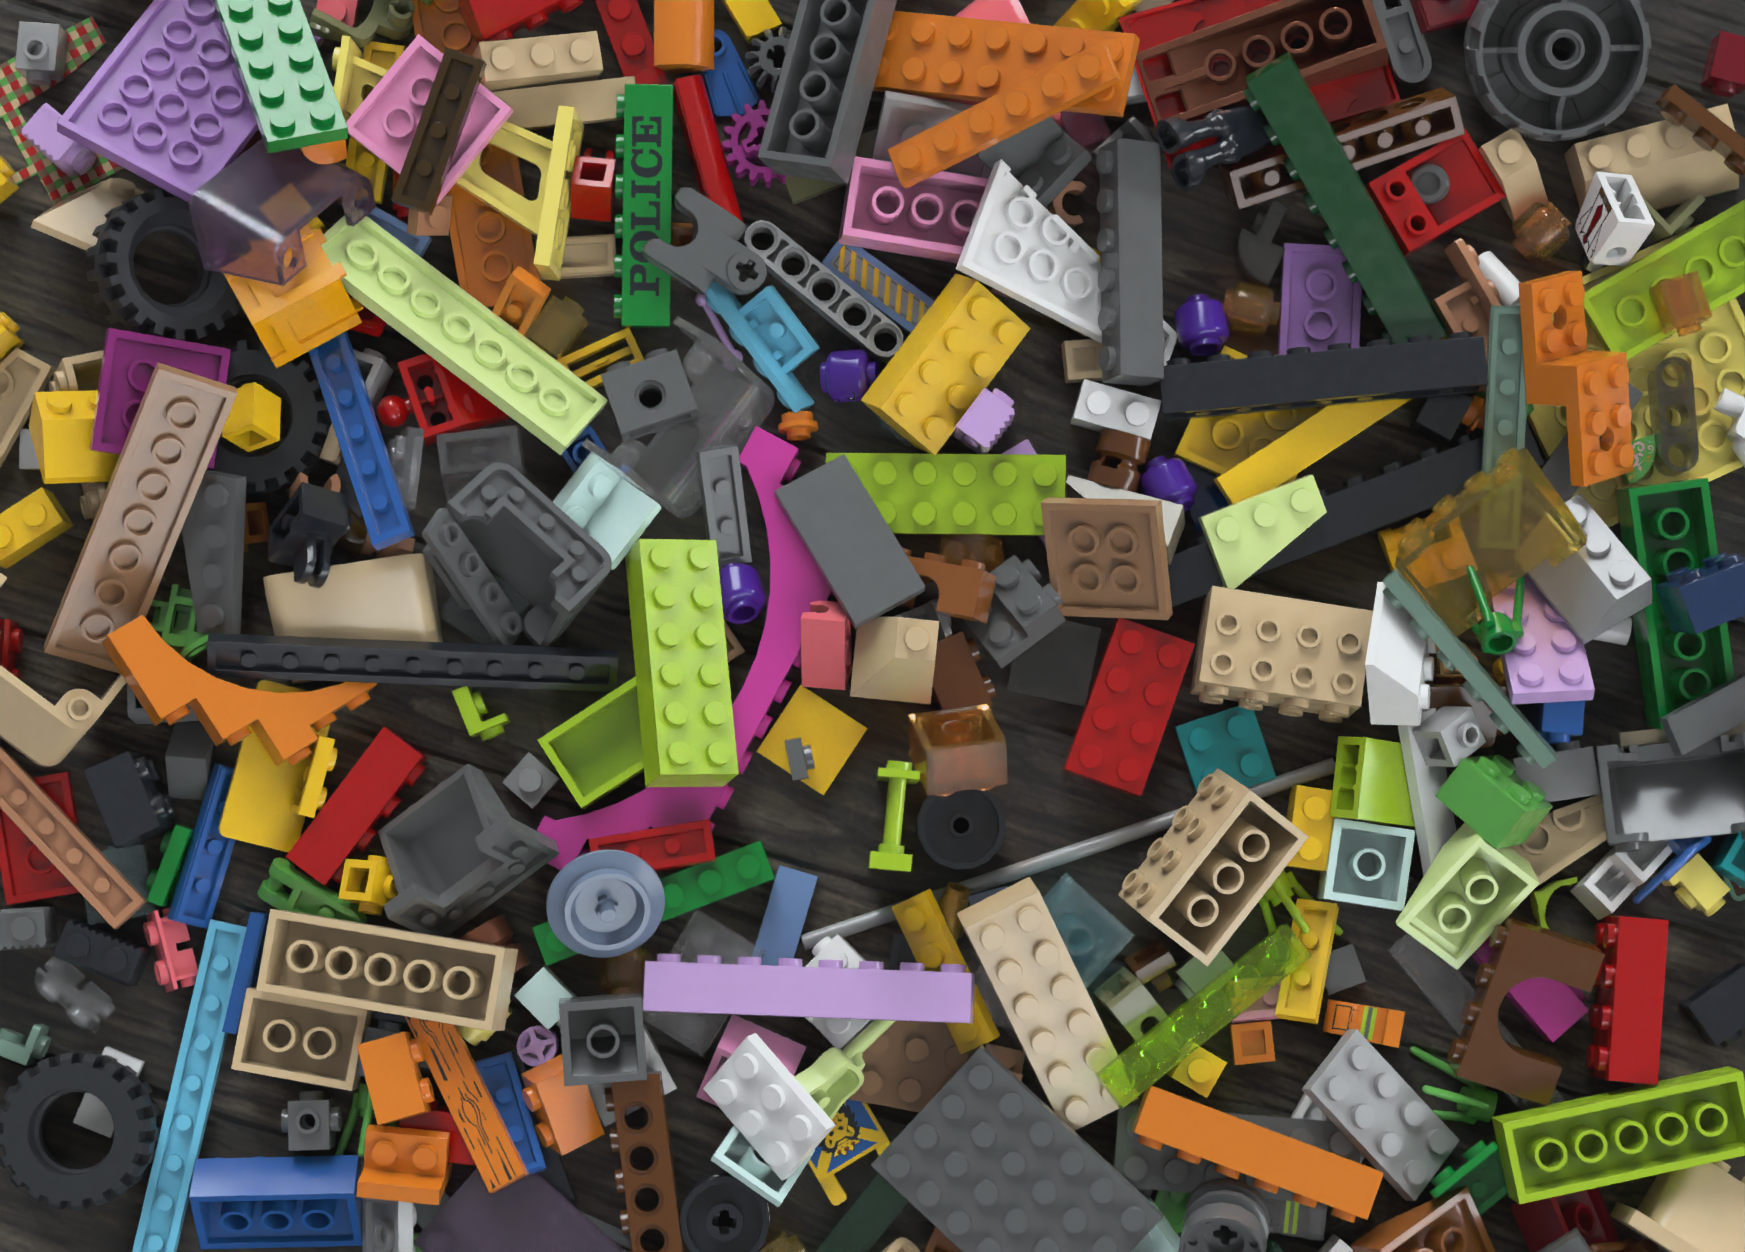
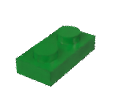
(163, 881)

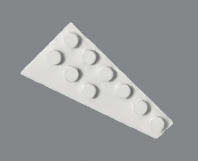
(1036, 257)

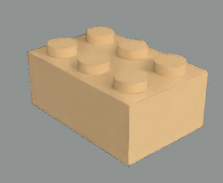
(300, 1039)

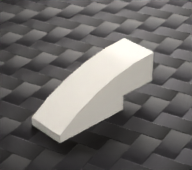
(1617, 876)

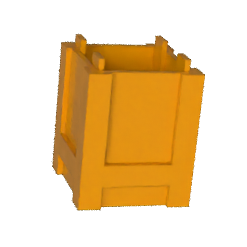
(305, 309)

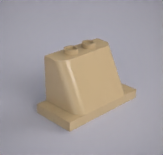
(1691, 1210)

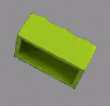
(598, 746)

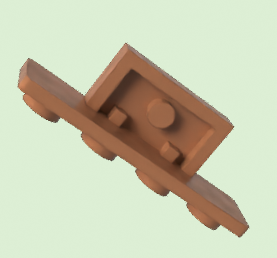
(1468, 304)

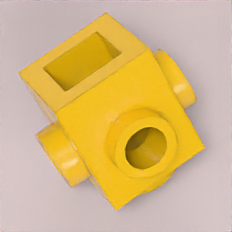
(368, 884)

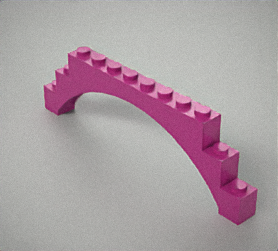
(793, 585)

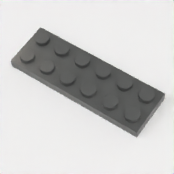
(1165, 1172)

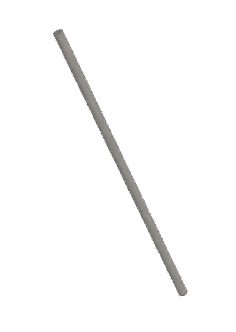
(1065, 854)

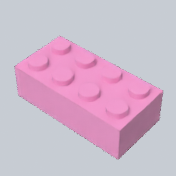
(916, 221)

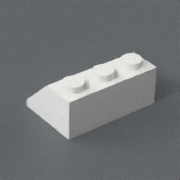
(1397, 666)

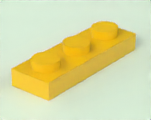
(1304, 987)

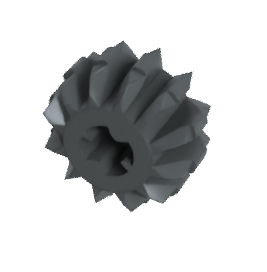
(762, 61)

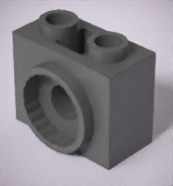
(660, 374)

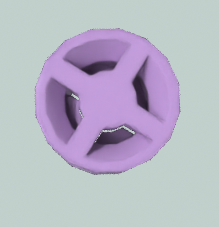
(531, 1048)

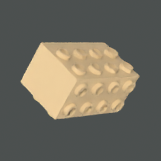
(1281, 654)
(1212, 865)

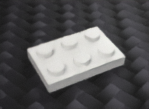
(769, 1106)

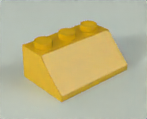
(62, 436)

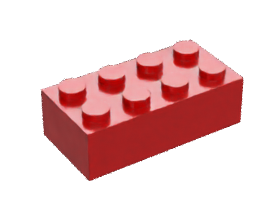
(1128, 707)
(1628, 999)

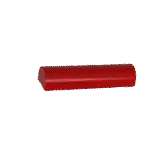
(704, 143)

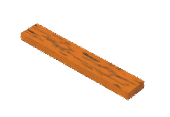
(469, 1102)

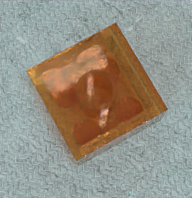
(958, 749)

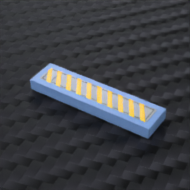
(878, 285)

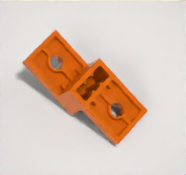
(1569, 375)

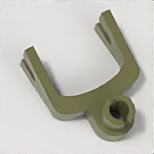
(386, 18)

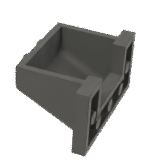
(457, 854)

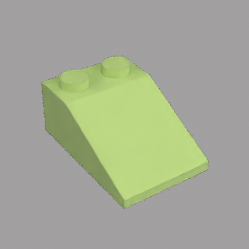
(1466, 895)

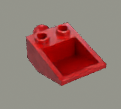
(1419, 224)
(448, 397)

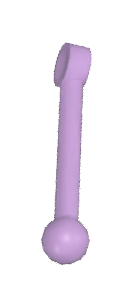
(701, 301)

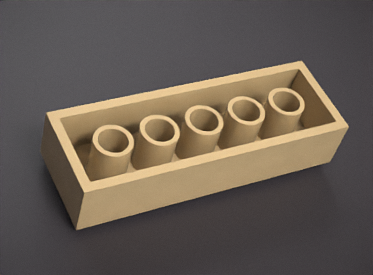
(387, 970)
(1043, 1000)

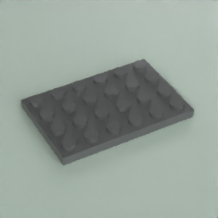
(1009, 1172)

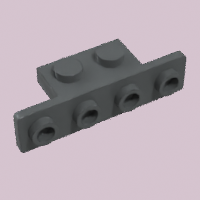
(470, 578)

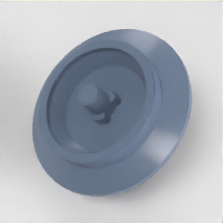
(605, 903)

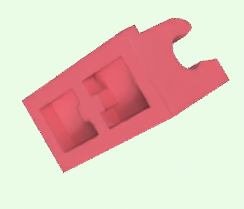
(826, 646)

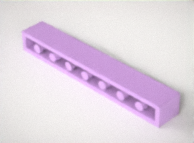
(809, 991)

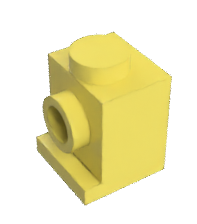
(1699, 886)

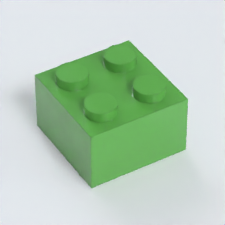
(1494, 800)

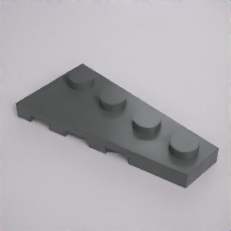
(216, 551)

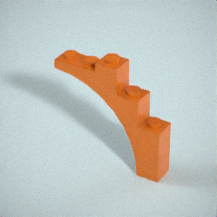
(170, 684)

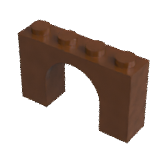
(1517, 954)

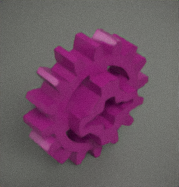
(747, 153)

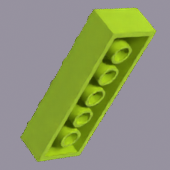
(681, 663)
(1622, 1134)

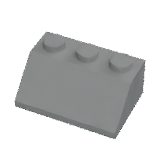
(1596, 583)

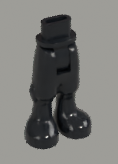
(1237, 133)

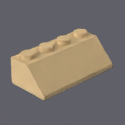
(1660, 158)

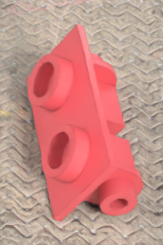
(171, 964)

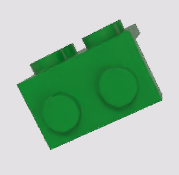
(1480, 1173)

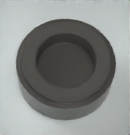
(1431, 183)

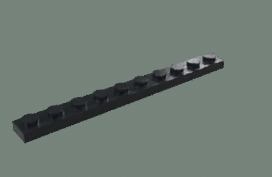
(411, 662)

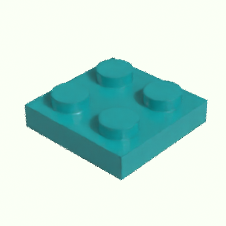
(1226, 742)

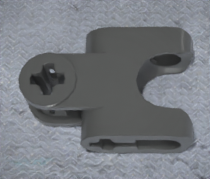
(712, 252)

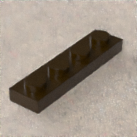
(438, 131)

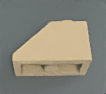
(1515, 172)

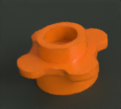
(1475, 414)

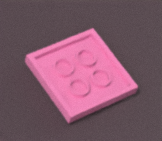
(394, 108)

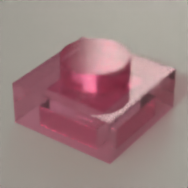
(1085, 127)

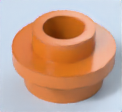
(797, 425)

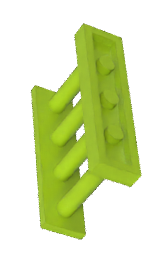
(891, 853)

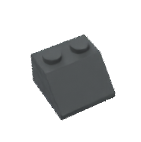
(602, 1039)

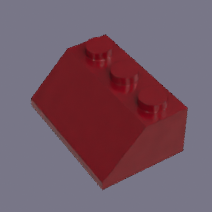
(1555, 1216)

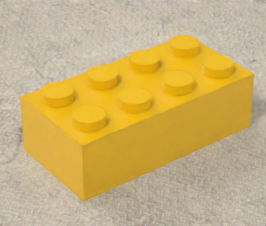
(945, 363)

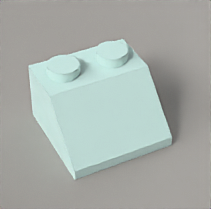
(747, 1165)

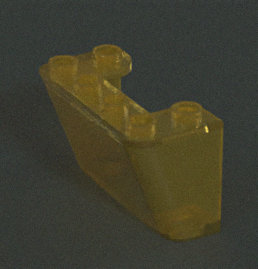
(1499, 526)

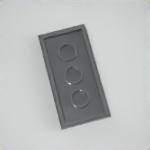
(849, 541)

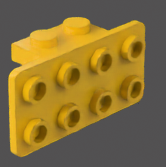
(271, 801)

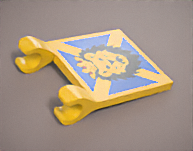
(852, 1137)

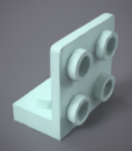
(607, 507)

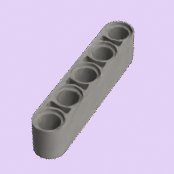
(816, 273)

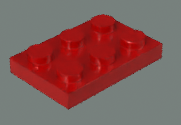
(24, 868)

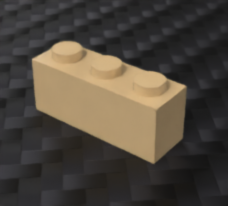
(540, 61)

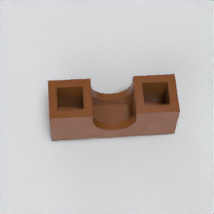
(963, 588)

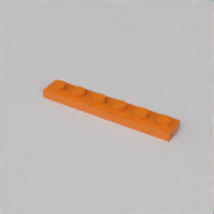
(1004, 114)

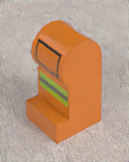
(1374, 1023)

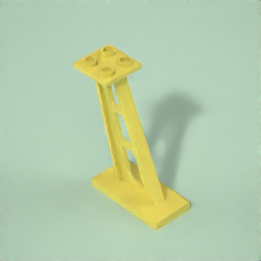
(544, 217)

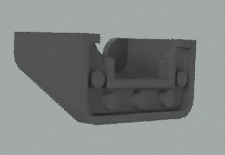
(531, 548)
(1669, 796)

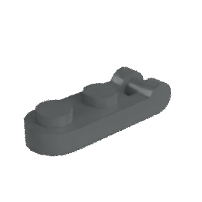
(1406, 46)

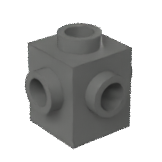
(303, 1134)

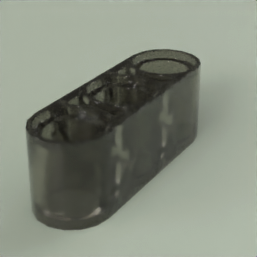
(1681, 399)

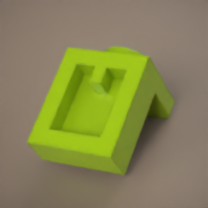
(472, 708)

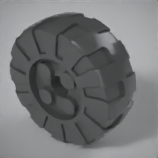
(1551, 99)

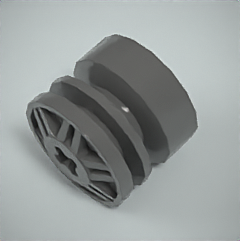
(1225, 1218)

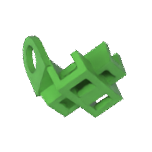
(185, 631)

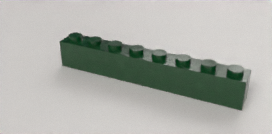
(1342, 200)

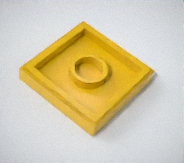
(822, 727)

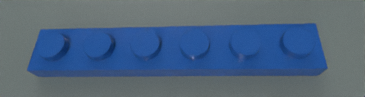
(361, 442)

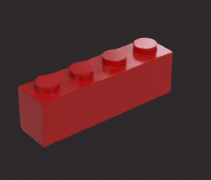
(357, 807)

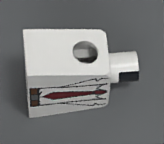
(1612, 221)

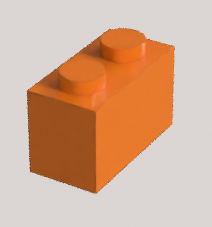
(395, 1077)
(563, 1112)

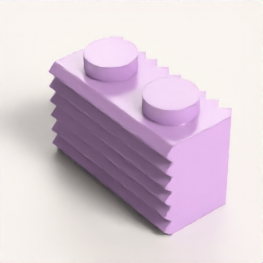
(59, 149)
(985, 421)

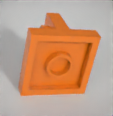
(405, 1165)

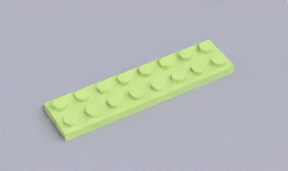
(462, 333)

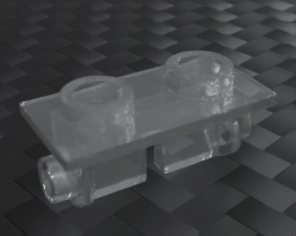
(61, 985)

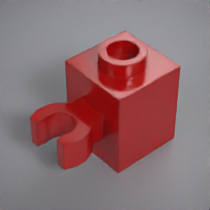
(593, 187)

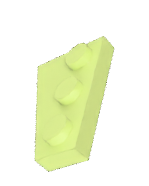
(1259, 527)

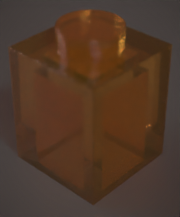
(1681, 304)

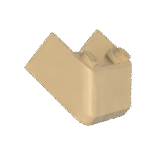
(44, 730)

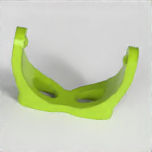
(1539, 899)

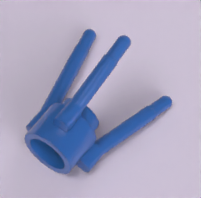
(1684, 851)

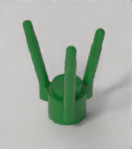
(1497, 631)

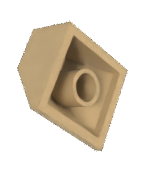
(79, 214)
(895, 659)

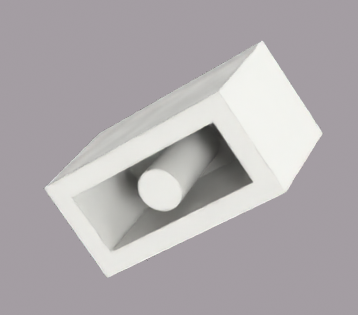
(1116, 409)

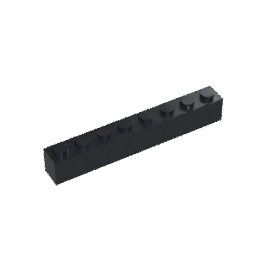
(1323, 377)

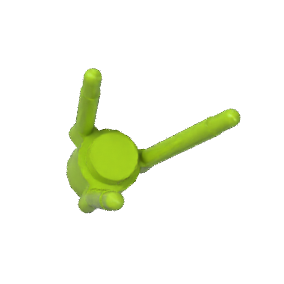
(1281, 892)

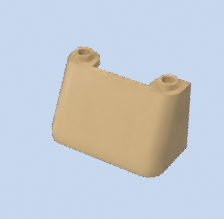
(359, 601)

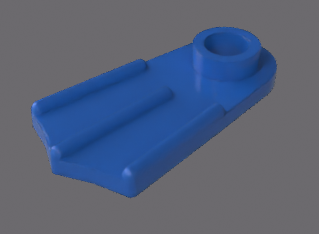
(729, 83)

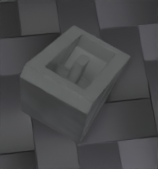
(189, 760)

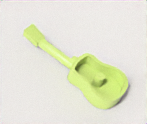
(838, 1072)

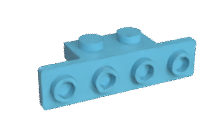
(771, 337)

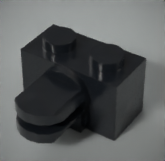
(308, 531)

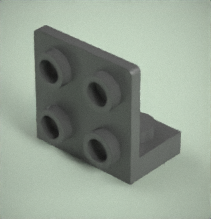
(1040, 158)

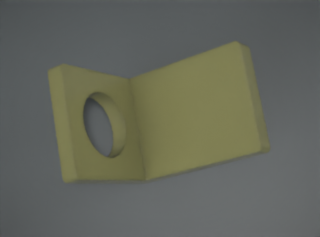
(1677, 221)

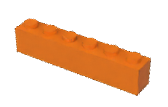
(1257, 1152)

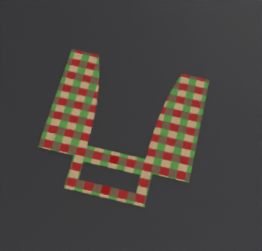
(82, 43)

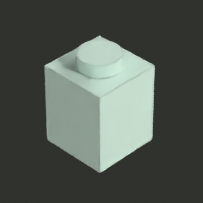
(542, 997)

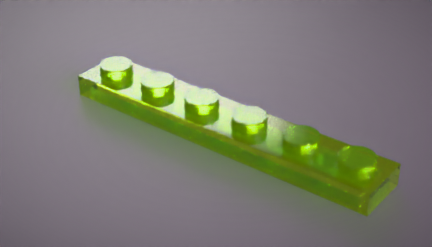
(1202, 1015)

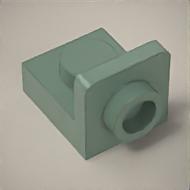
(26, 1053)

